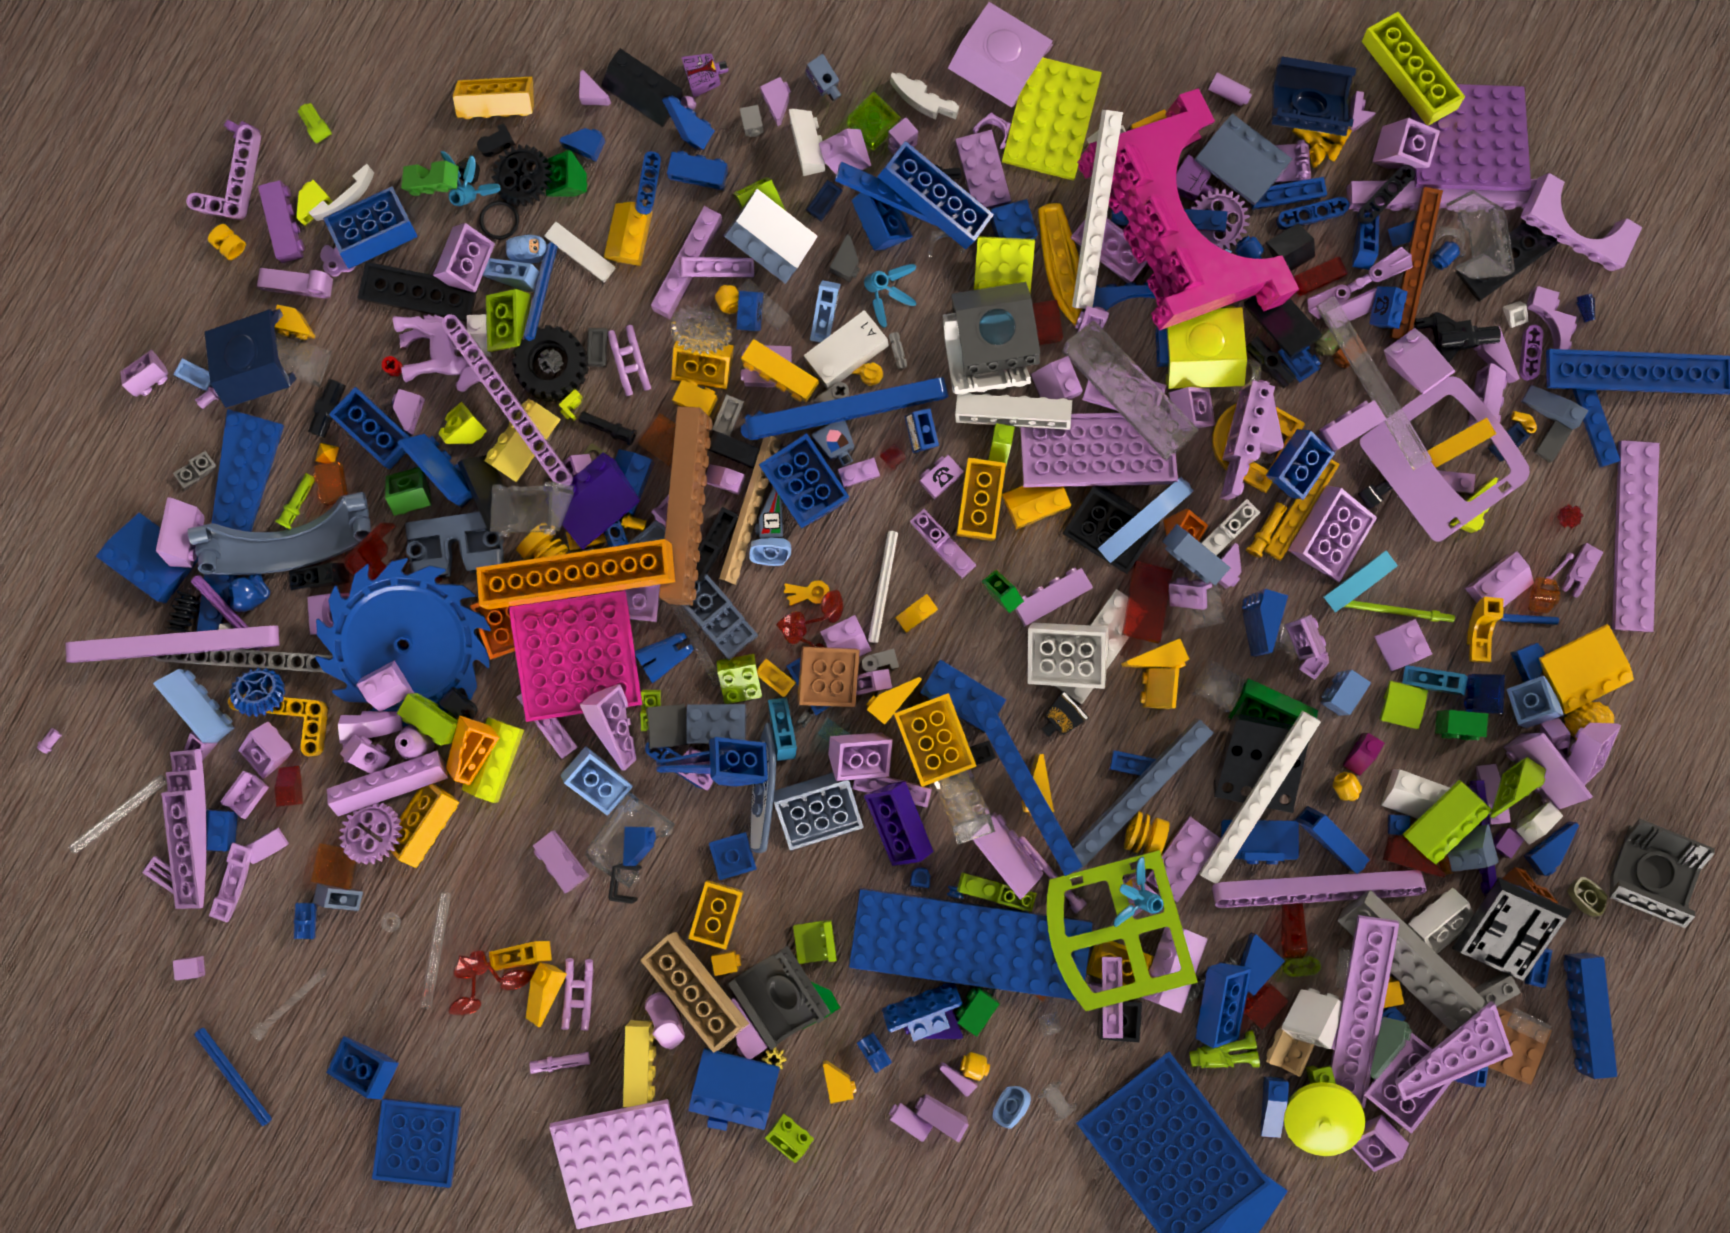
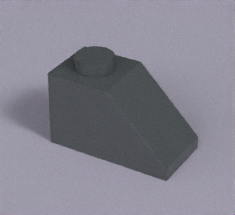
(846, 261)

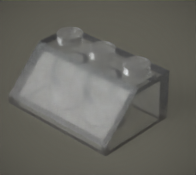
(303, 360)

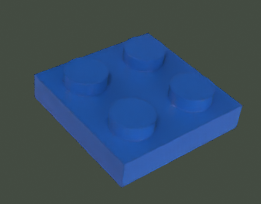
(732, 856)

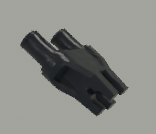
(1440, 322)

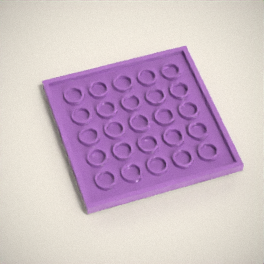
(1481, 142)

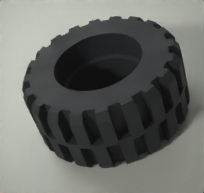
(567, 381)

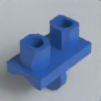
(305, 920)
(874, 1052)

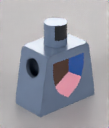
(835, 442)

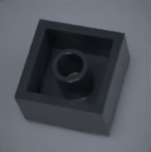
(1131, 1022)

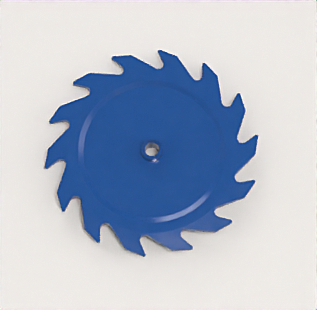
(408, 609)

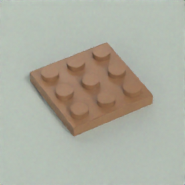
(828, 676)
(1526, 1053)

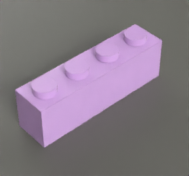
(1053, 596)

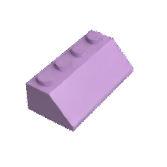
(1167, 962)

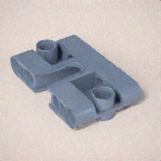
(438, 534)

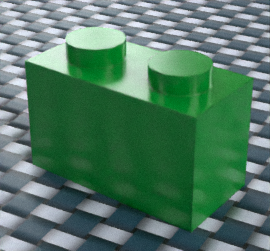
(1002, 591)

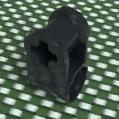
(458, 703)

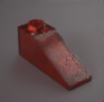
(1407, 855)
(1293, 931)

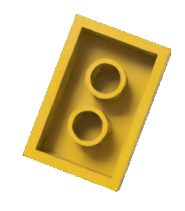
(716, 914)

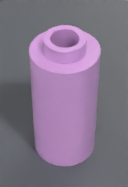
(1230, 90)
(910, 1121)

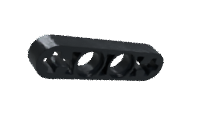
(1384, 193)

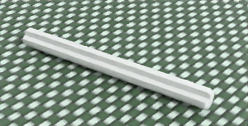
(883, 586)

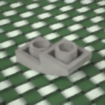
(195, 471)

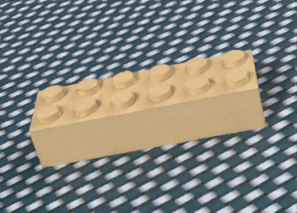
(694, 992)

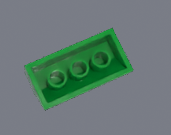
(1269, 704)

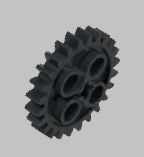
(537, 177)

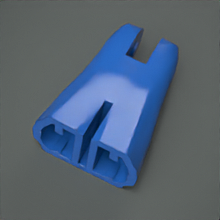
(663, 656)

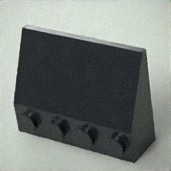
(1100, 518)

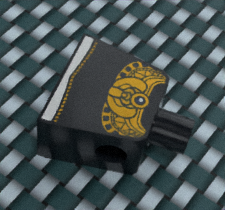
(1063, 715)

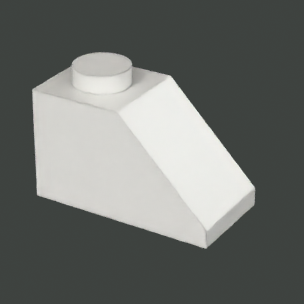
(478, 329)
(1538, 822)

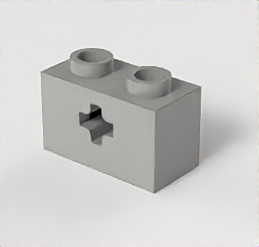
(1498, 989)

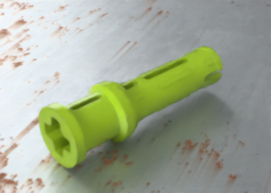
(291, 509)

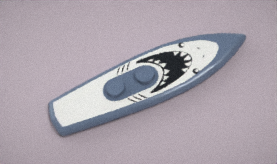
(763, 797)

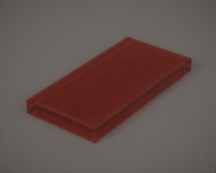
(1147, 602)

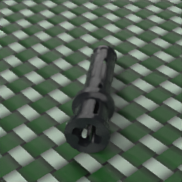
(616, 430)

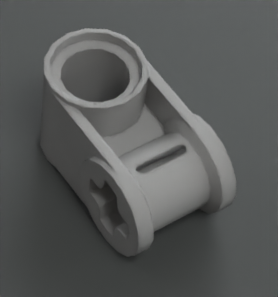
(831, 394)

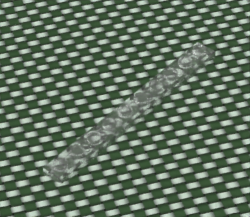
(1373, 382)

